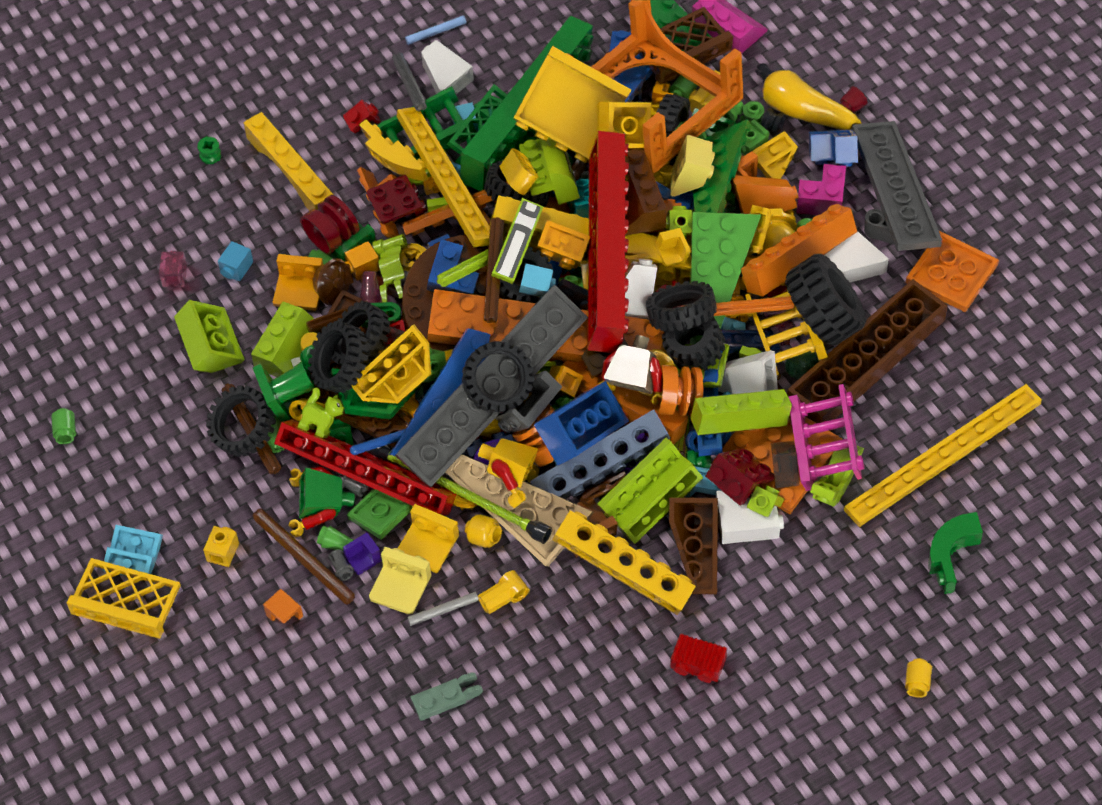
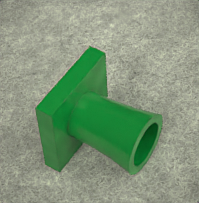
(283, 388)

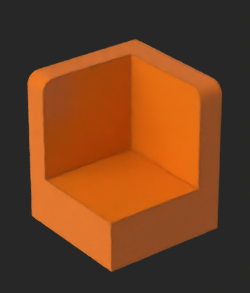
(282, 607)

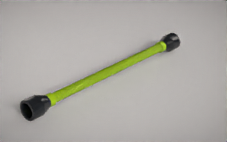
(536, 529)

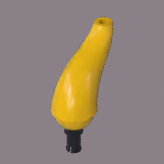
(795, 98)

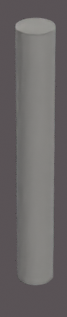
(442, 609)

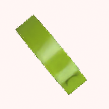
(833, 486)

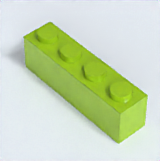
(741, 412)

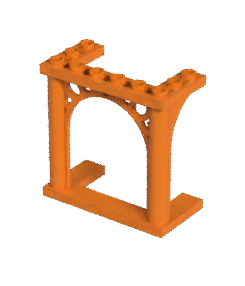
(648, 37)

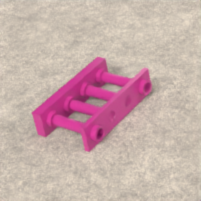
(803, 431)

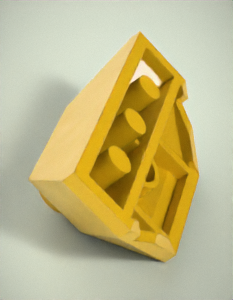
(396, 369)

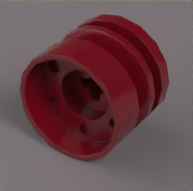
(329, 224)

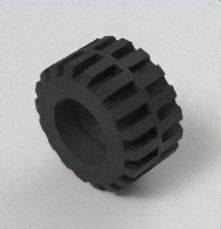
(511, 291)
(697, 355)

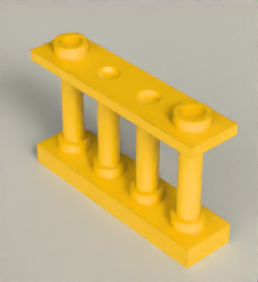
(813, 344)

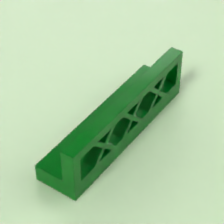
(454, 145)

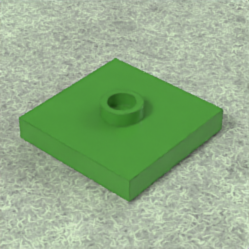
(379, 513)

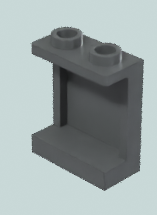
(543, 391)

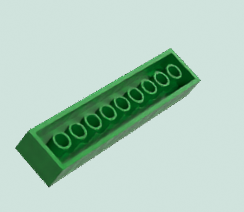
(499, 132)

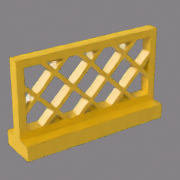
(112, 613)

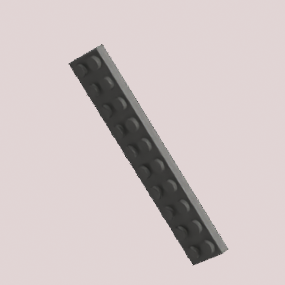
(460, 421)

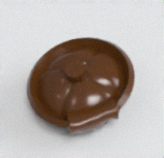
(331, 279)

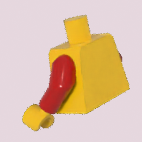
(512, 464)

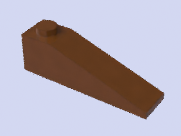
(696, 534)

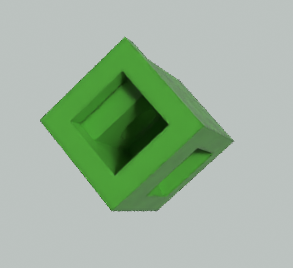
(755, 137)

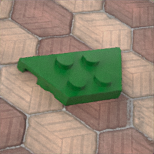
(355, 406)

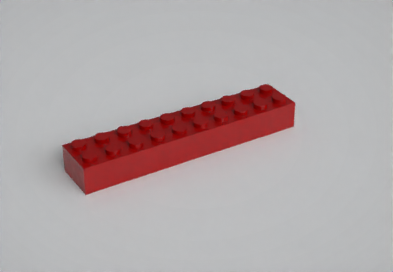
(607, 242)

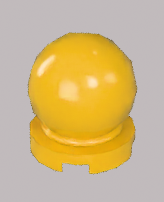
(781, 226)

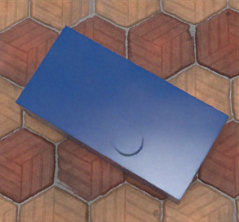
(581, 423)

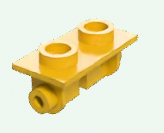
(761, 230)

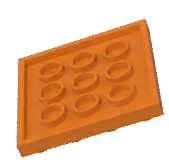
(759, 444)

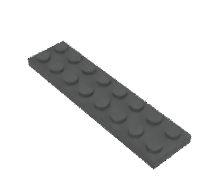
(896, 186)

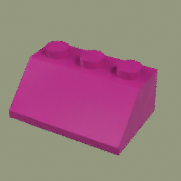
(741, 26)

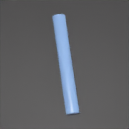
(435, 30)

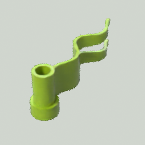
(390, 263)

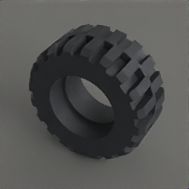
(825, 299)

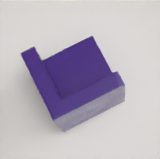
(362, 553)

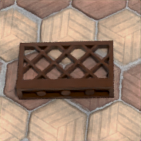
(706, 51)

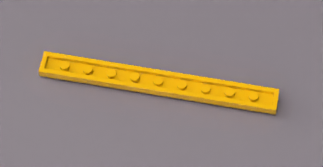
(445, 176)
(942, 455)

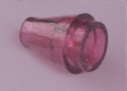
(370, 288)

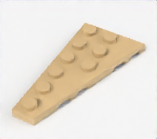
(538, 505)

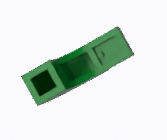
(954, 534)

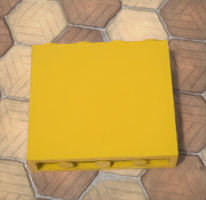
(566, 103)

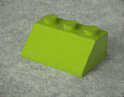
(208, 337)
(281, 339)

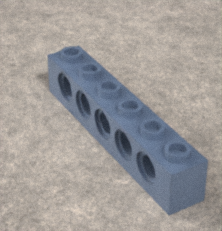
(606, 447)

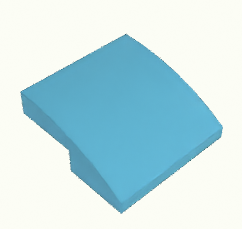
(133, 549)

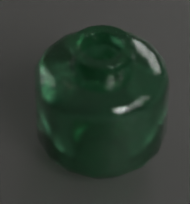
(801, 364)

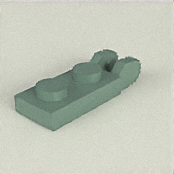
(445, 696)

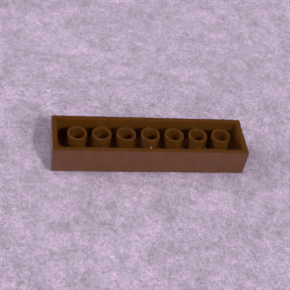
(872, 350)

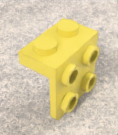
(401, 581)

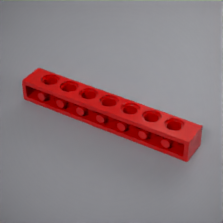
(364, 468)

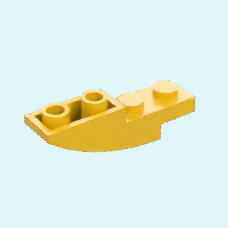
(393, 156)

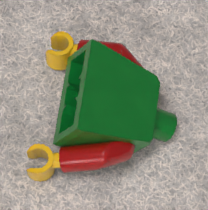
(319, 498)

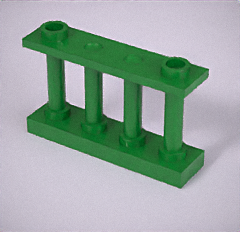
(436, 103)

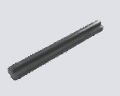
(409, 81)

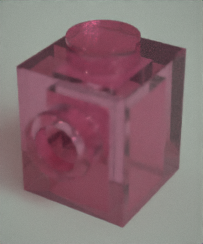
(173, 269)

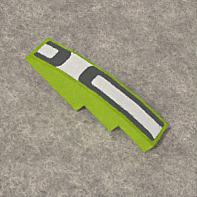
(517, 241)

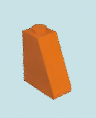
(764, 192)

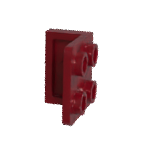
(396, 200)
(738, 474)

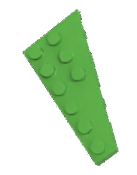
(719, 252)

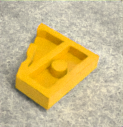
(776, 155)

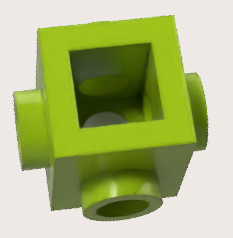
(673, 215)

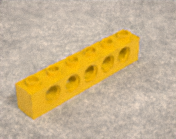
(629, 575)

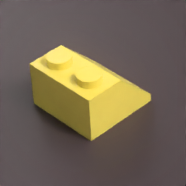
(692, 165)

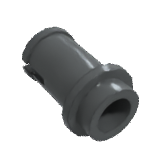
(343, 569)

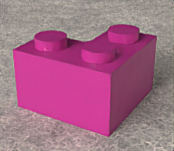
(817, 195)

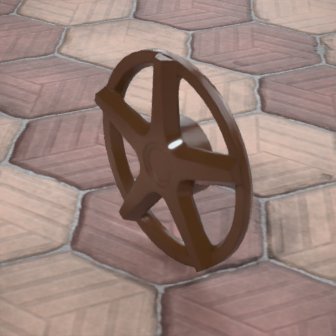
(601, 488)

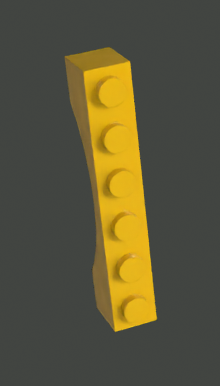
(272, 144)

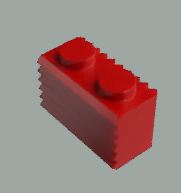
(698, 658)

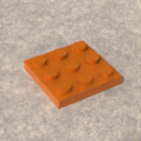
(953, 271)

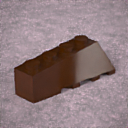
(646, 204)

